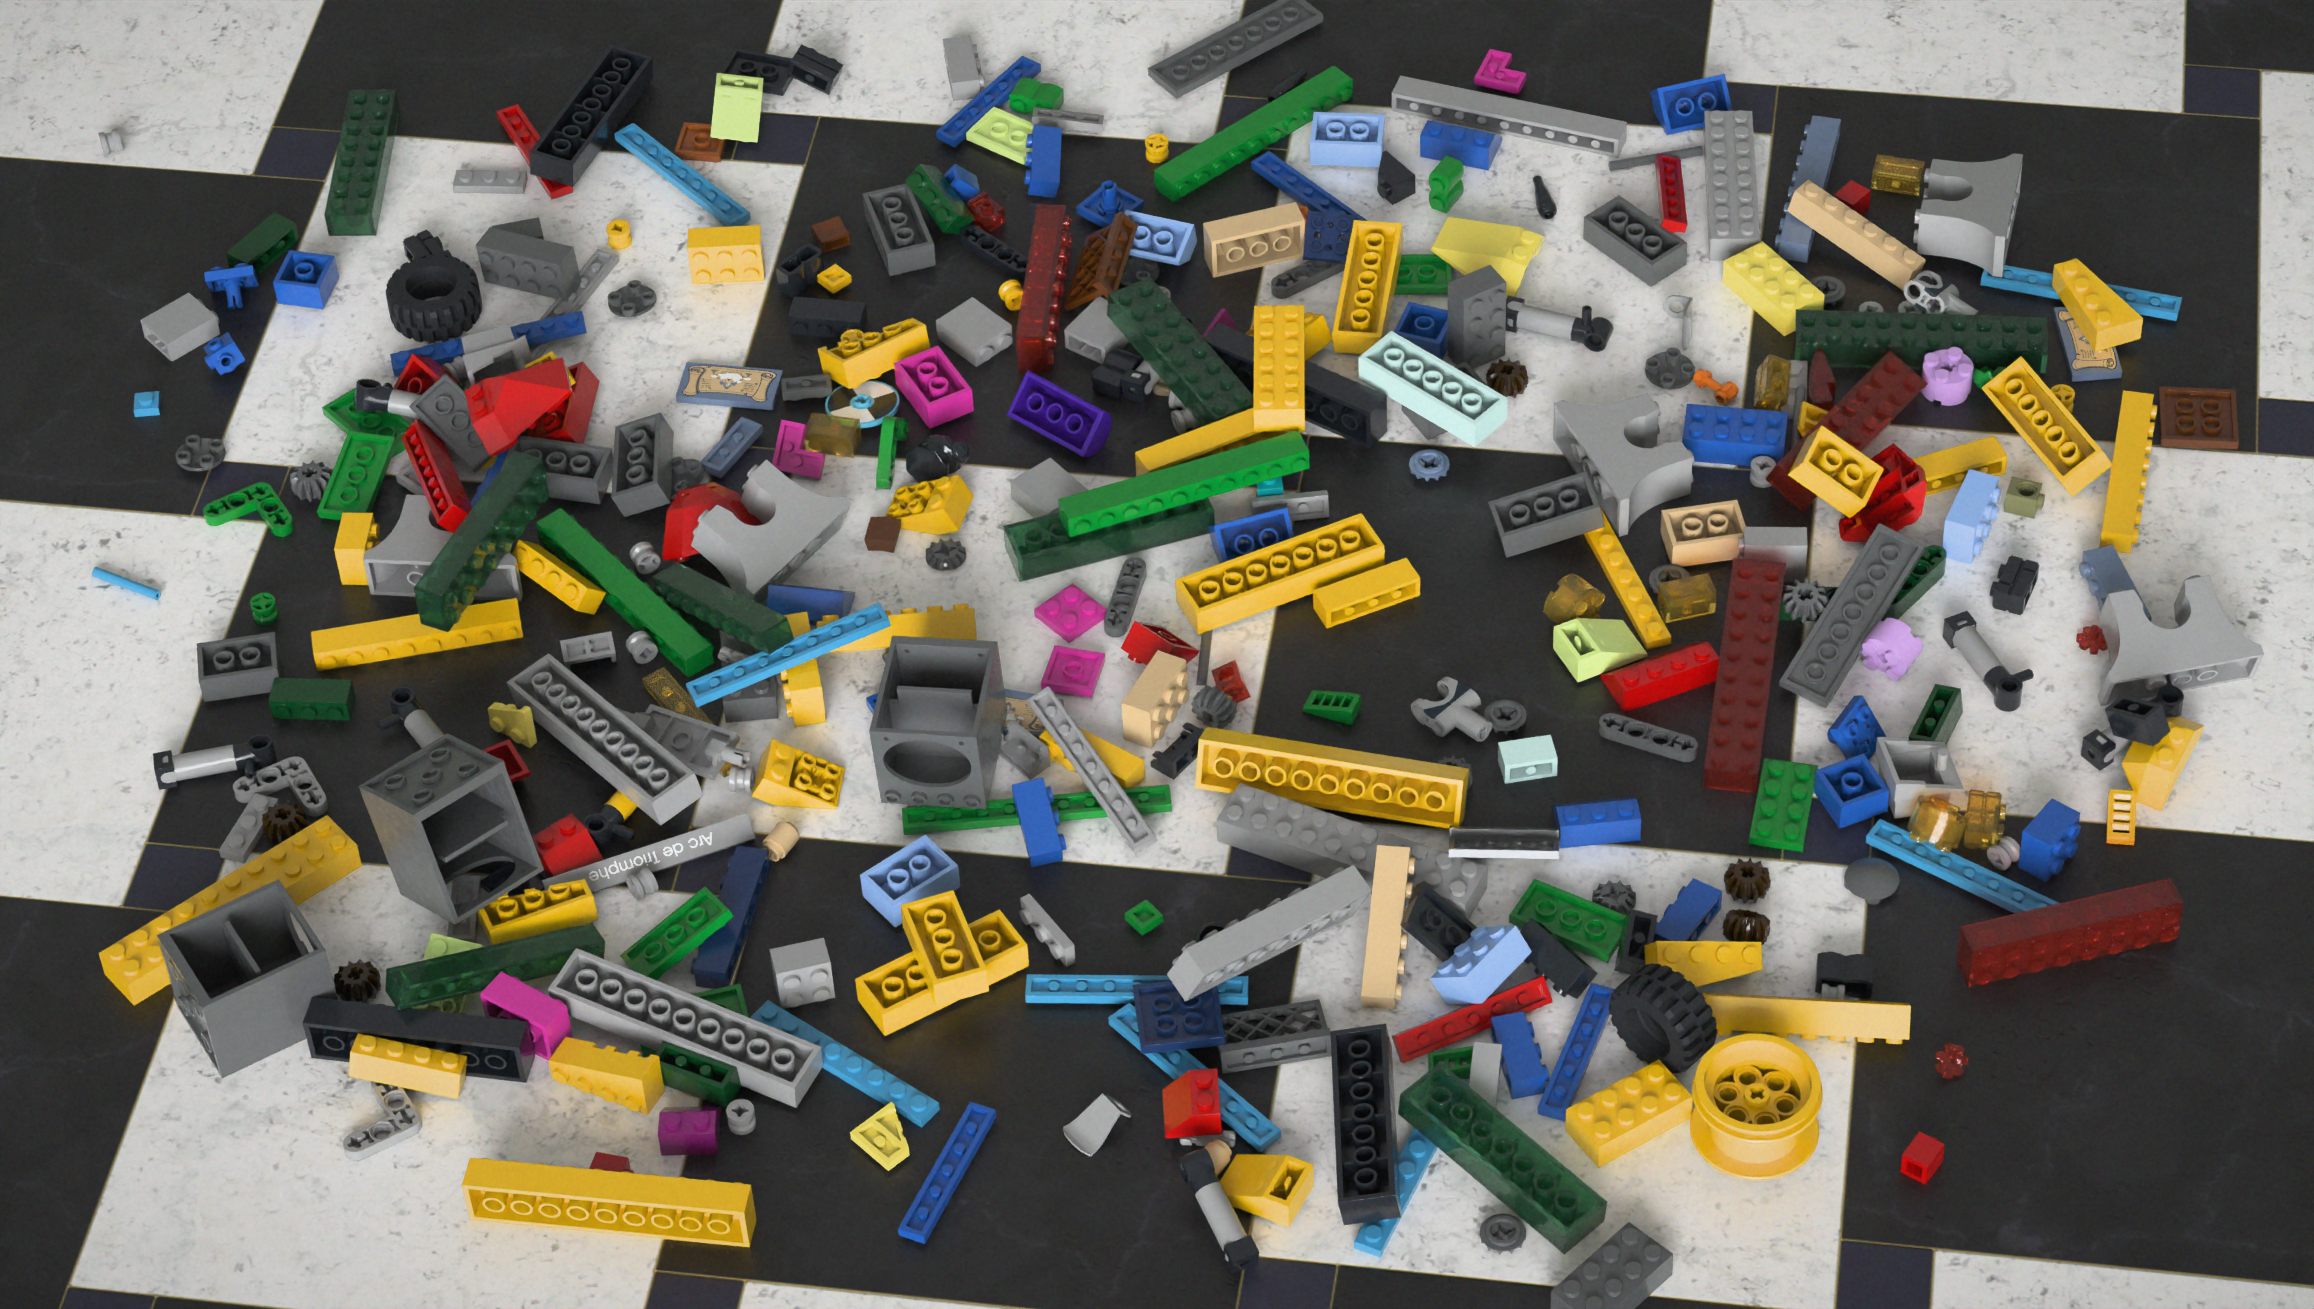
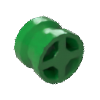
(264, 608)

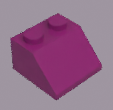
(689, 1130)

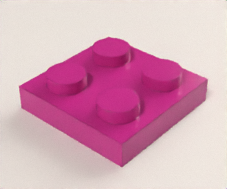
(1070, 613)
(1073, 671)

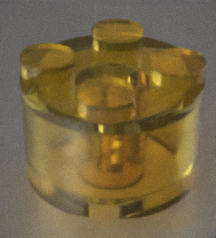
(1573, 600)
(1937, 823)

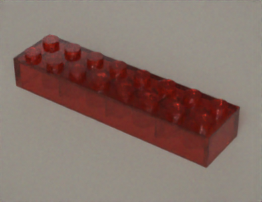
(1043, 289)
(1856, 419)
(2069, 932)

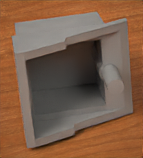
(494, 353)
(1915, 770)

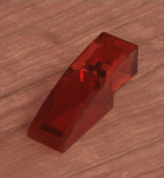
(1821, 382)

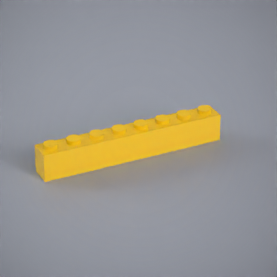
(2126, 472)
(408, 637)
(1810, 1017)

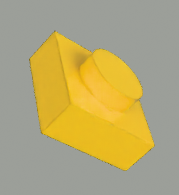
(834, 278)

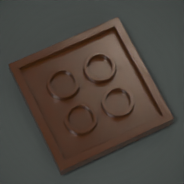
(2198, 417)

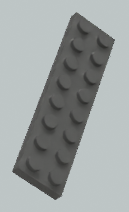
(1234, 45)
(1851, 615)

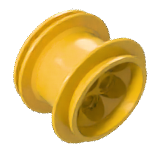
(1756, 1107)

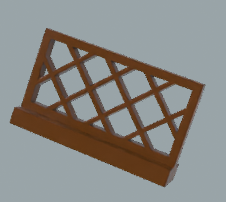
(1102, 262)

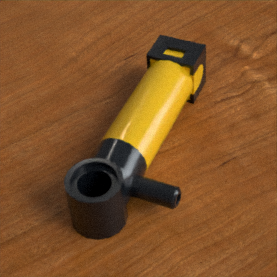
(610, 820)

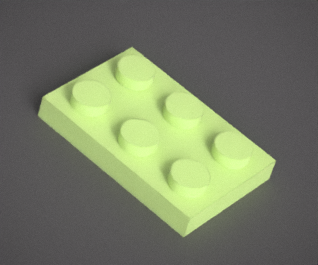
(1002, 134)

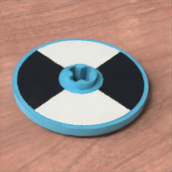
(867, 402)

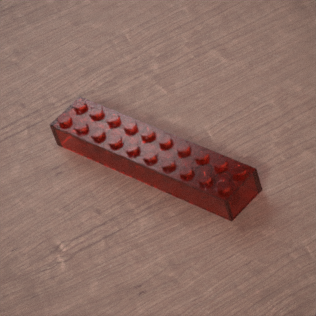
(1744, 676)

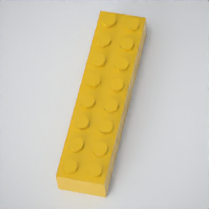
(1278, 573)

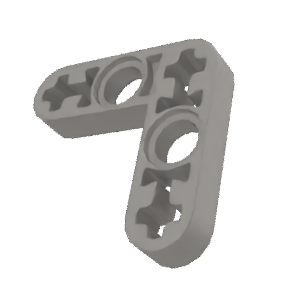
(291, 778)
(392, 1123)

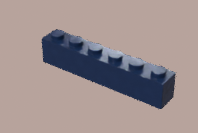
(741, 895)

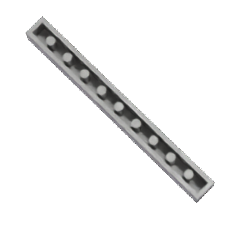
(1509, 116)

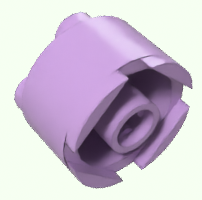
(1948, 376)
(1891, 648)

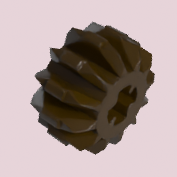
(1507, 377)
(283, 821)
(1747, 880)
(1746, 926)
(357, 981)

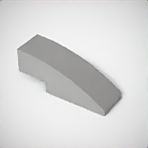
(1486, 1071)

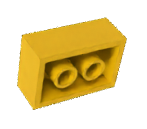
(726, 254)
(1835, 471)

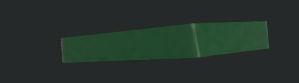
(1924, 575)

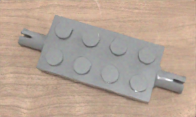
(693, 742)

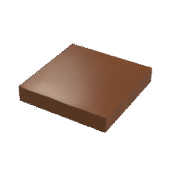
(697, 145)

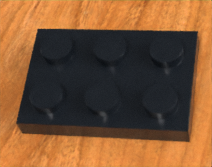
(760, 65)
(1435, 922)

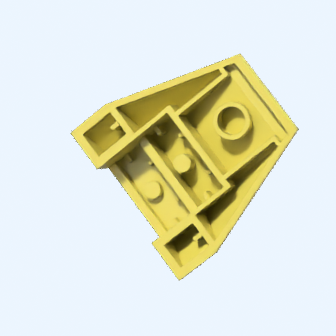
(1476, 244)

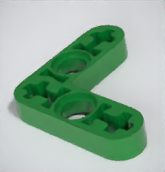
(892, 430)
(257, 502)

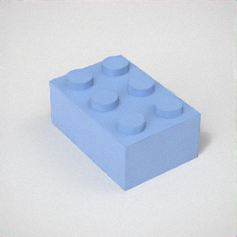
(1347, 139)
(1971, 516)
(908, 876)
(1480, 964)

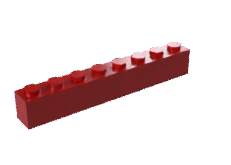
(437, 475)

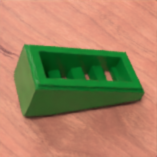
(1345, 712)
(1458, 1056)

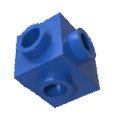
(223, 354)

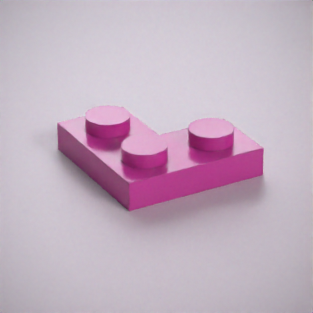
(1496, 75)
(790, 454)

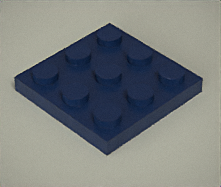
(1171, 1023)

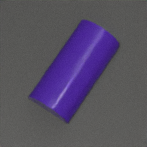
(1060, 415)

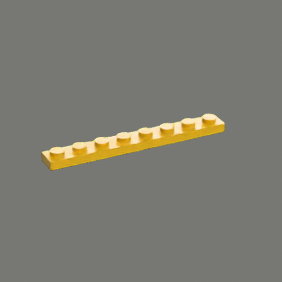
(1628, 586)

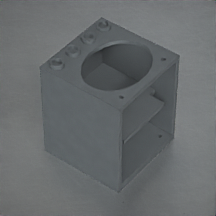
(938, 722)
(443, 817)
(246, 976)

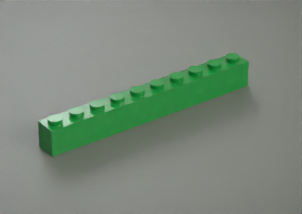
(1252, 133)
(1183, 483)
(626, 592)

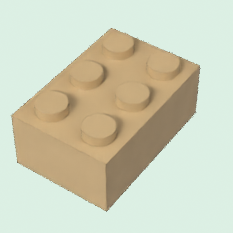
(1702, 533)
(1155, 699)

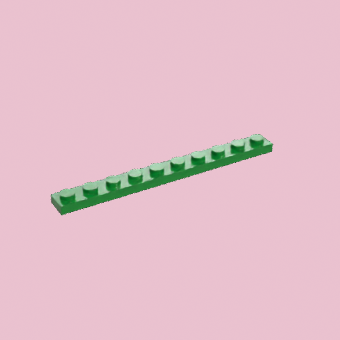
(1003, 811)

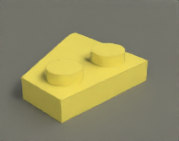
(513, 722)
(882, 1137)

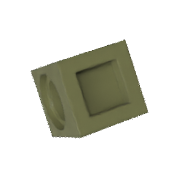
(2024, 497)

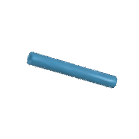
(126, 583)

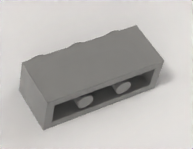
(963, 67)

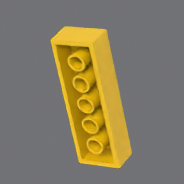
(1367, 286)
(1279, 368)
(2047, 426)
(1202, 442)
(934, 623)
(898, 992)

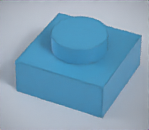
(147, 403)

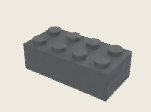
(899, 229)
(1635, 241)
(528, 264)
(1476, 317)
(642, 464)
(571, 469)
(1546, 514)
(754, 701)
(1616, 1274)

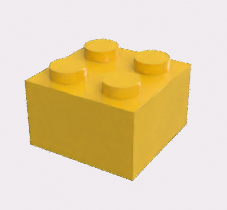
(355, 536)

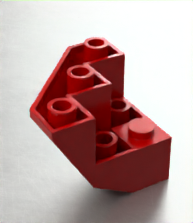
(687, 508)

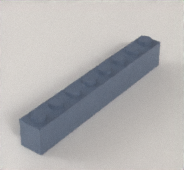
(1813, 165)

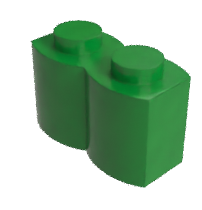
(1031, 93)
(1446, 184)

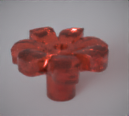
(2093, 639)
(1951, 1060)

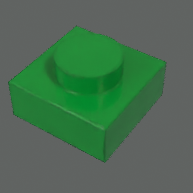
(1144, 917)

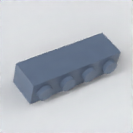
(2105, 574)

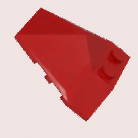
(513, 402)
(1894, 501)

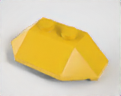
(2156, 768)

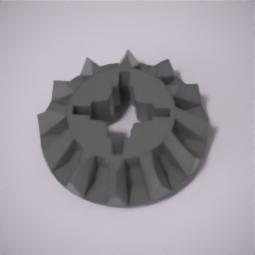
(1834, 286)
(939, 561)
(1661, 573)
(1506, 708)
(1625, 895)
(1509, 1225)

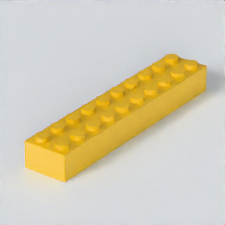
(1334, 777)
(301, 863)
(609, 1202)

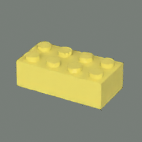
(1771, 286)

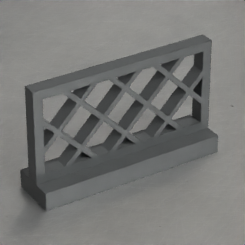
(1504, 842)
(1273, 1048)

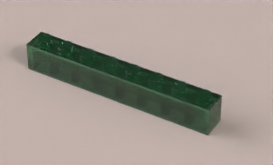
(723, 608)
(476, 968)

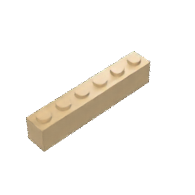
(1855, 234)
(1385, 934)

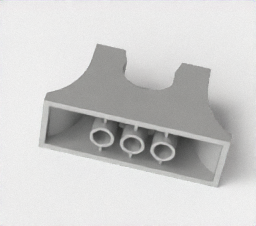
(1970, 211)
(1618, 453)
(411, 548)
(768, 554)
(2193, 656)

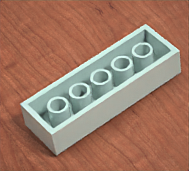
(1433, 388)

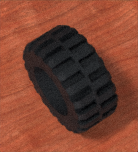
(436, 318)
(1663, 1017)

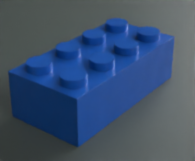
(1734, 434)

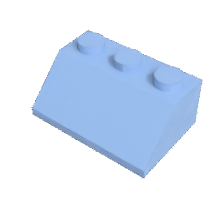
(1162, 239)

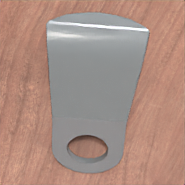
(1685, 314)
(1094, 1124)

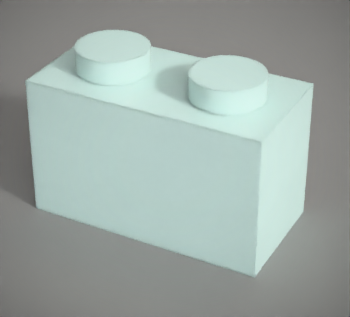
(1527, 759)

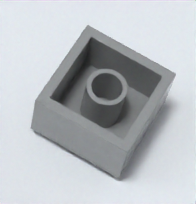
(802, 973)

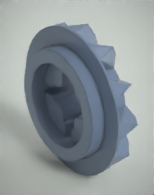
(1429, 457)

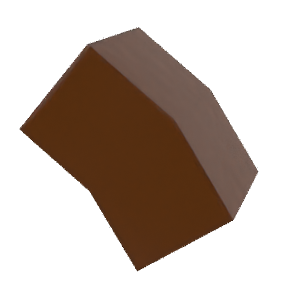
(830, 234)
(882, 534)

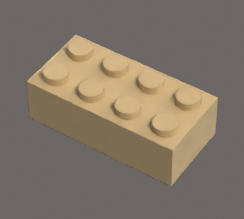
(1254, 239)

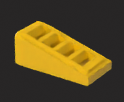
(2124, 802)

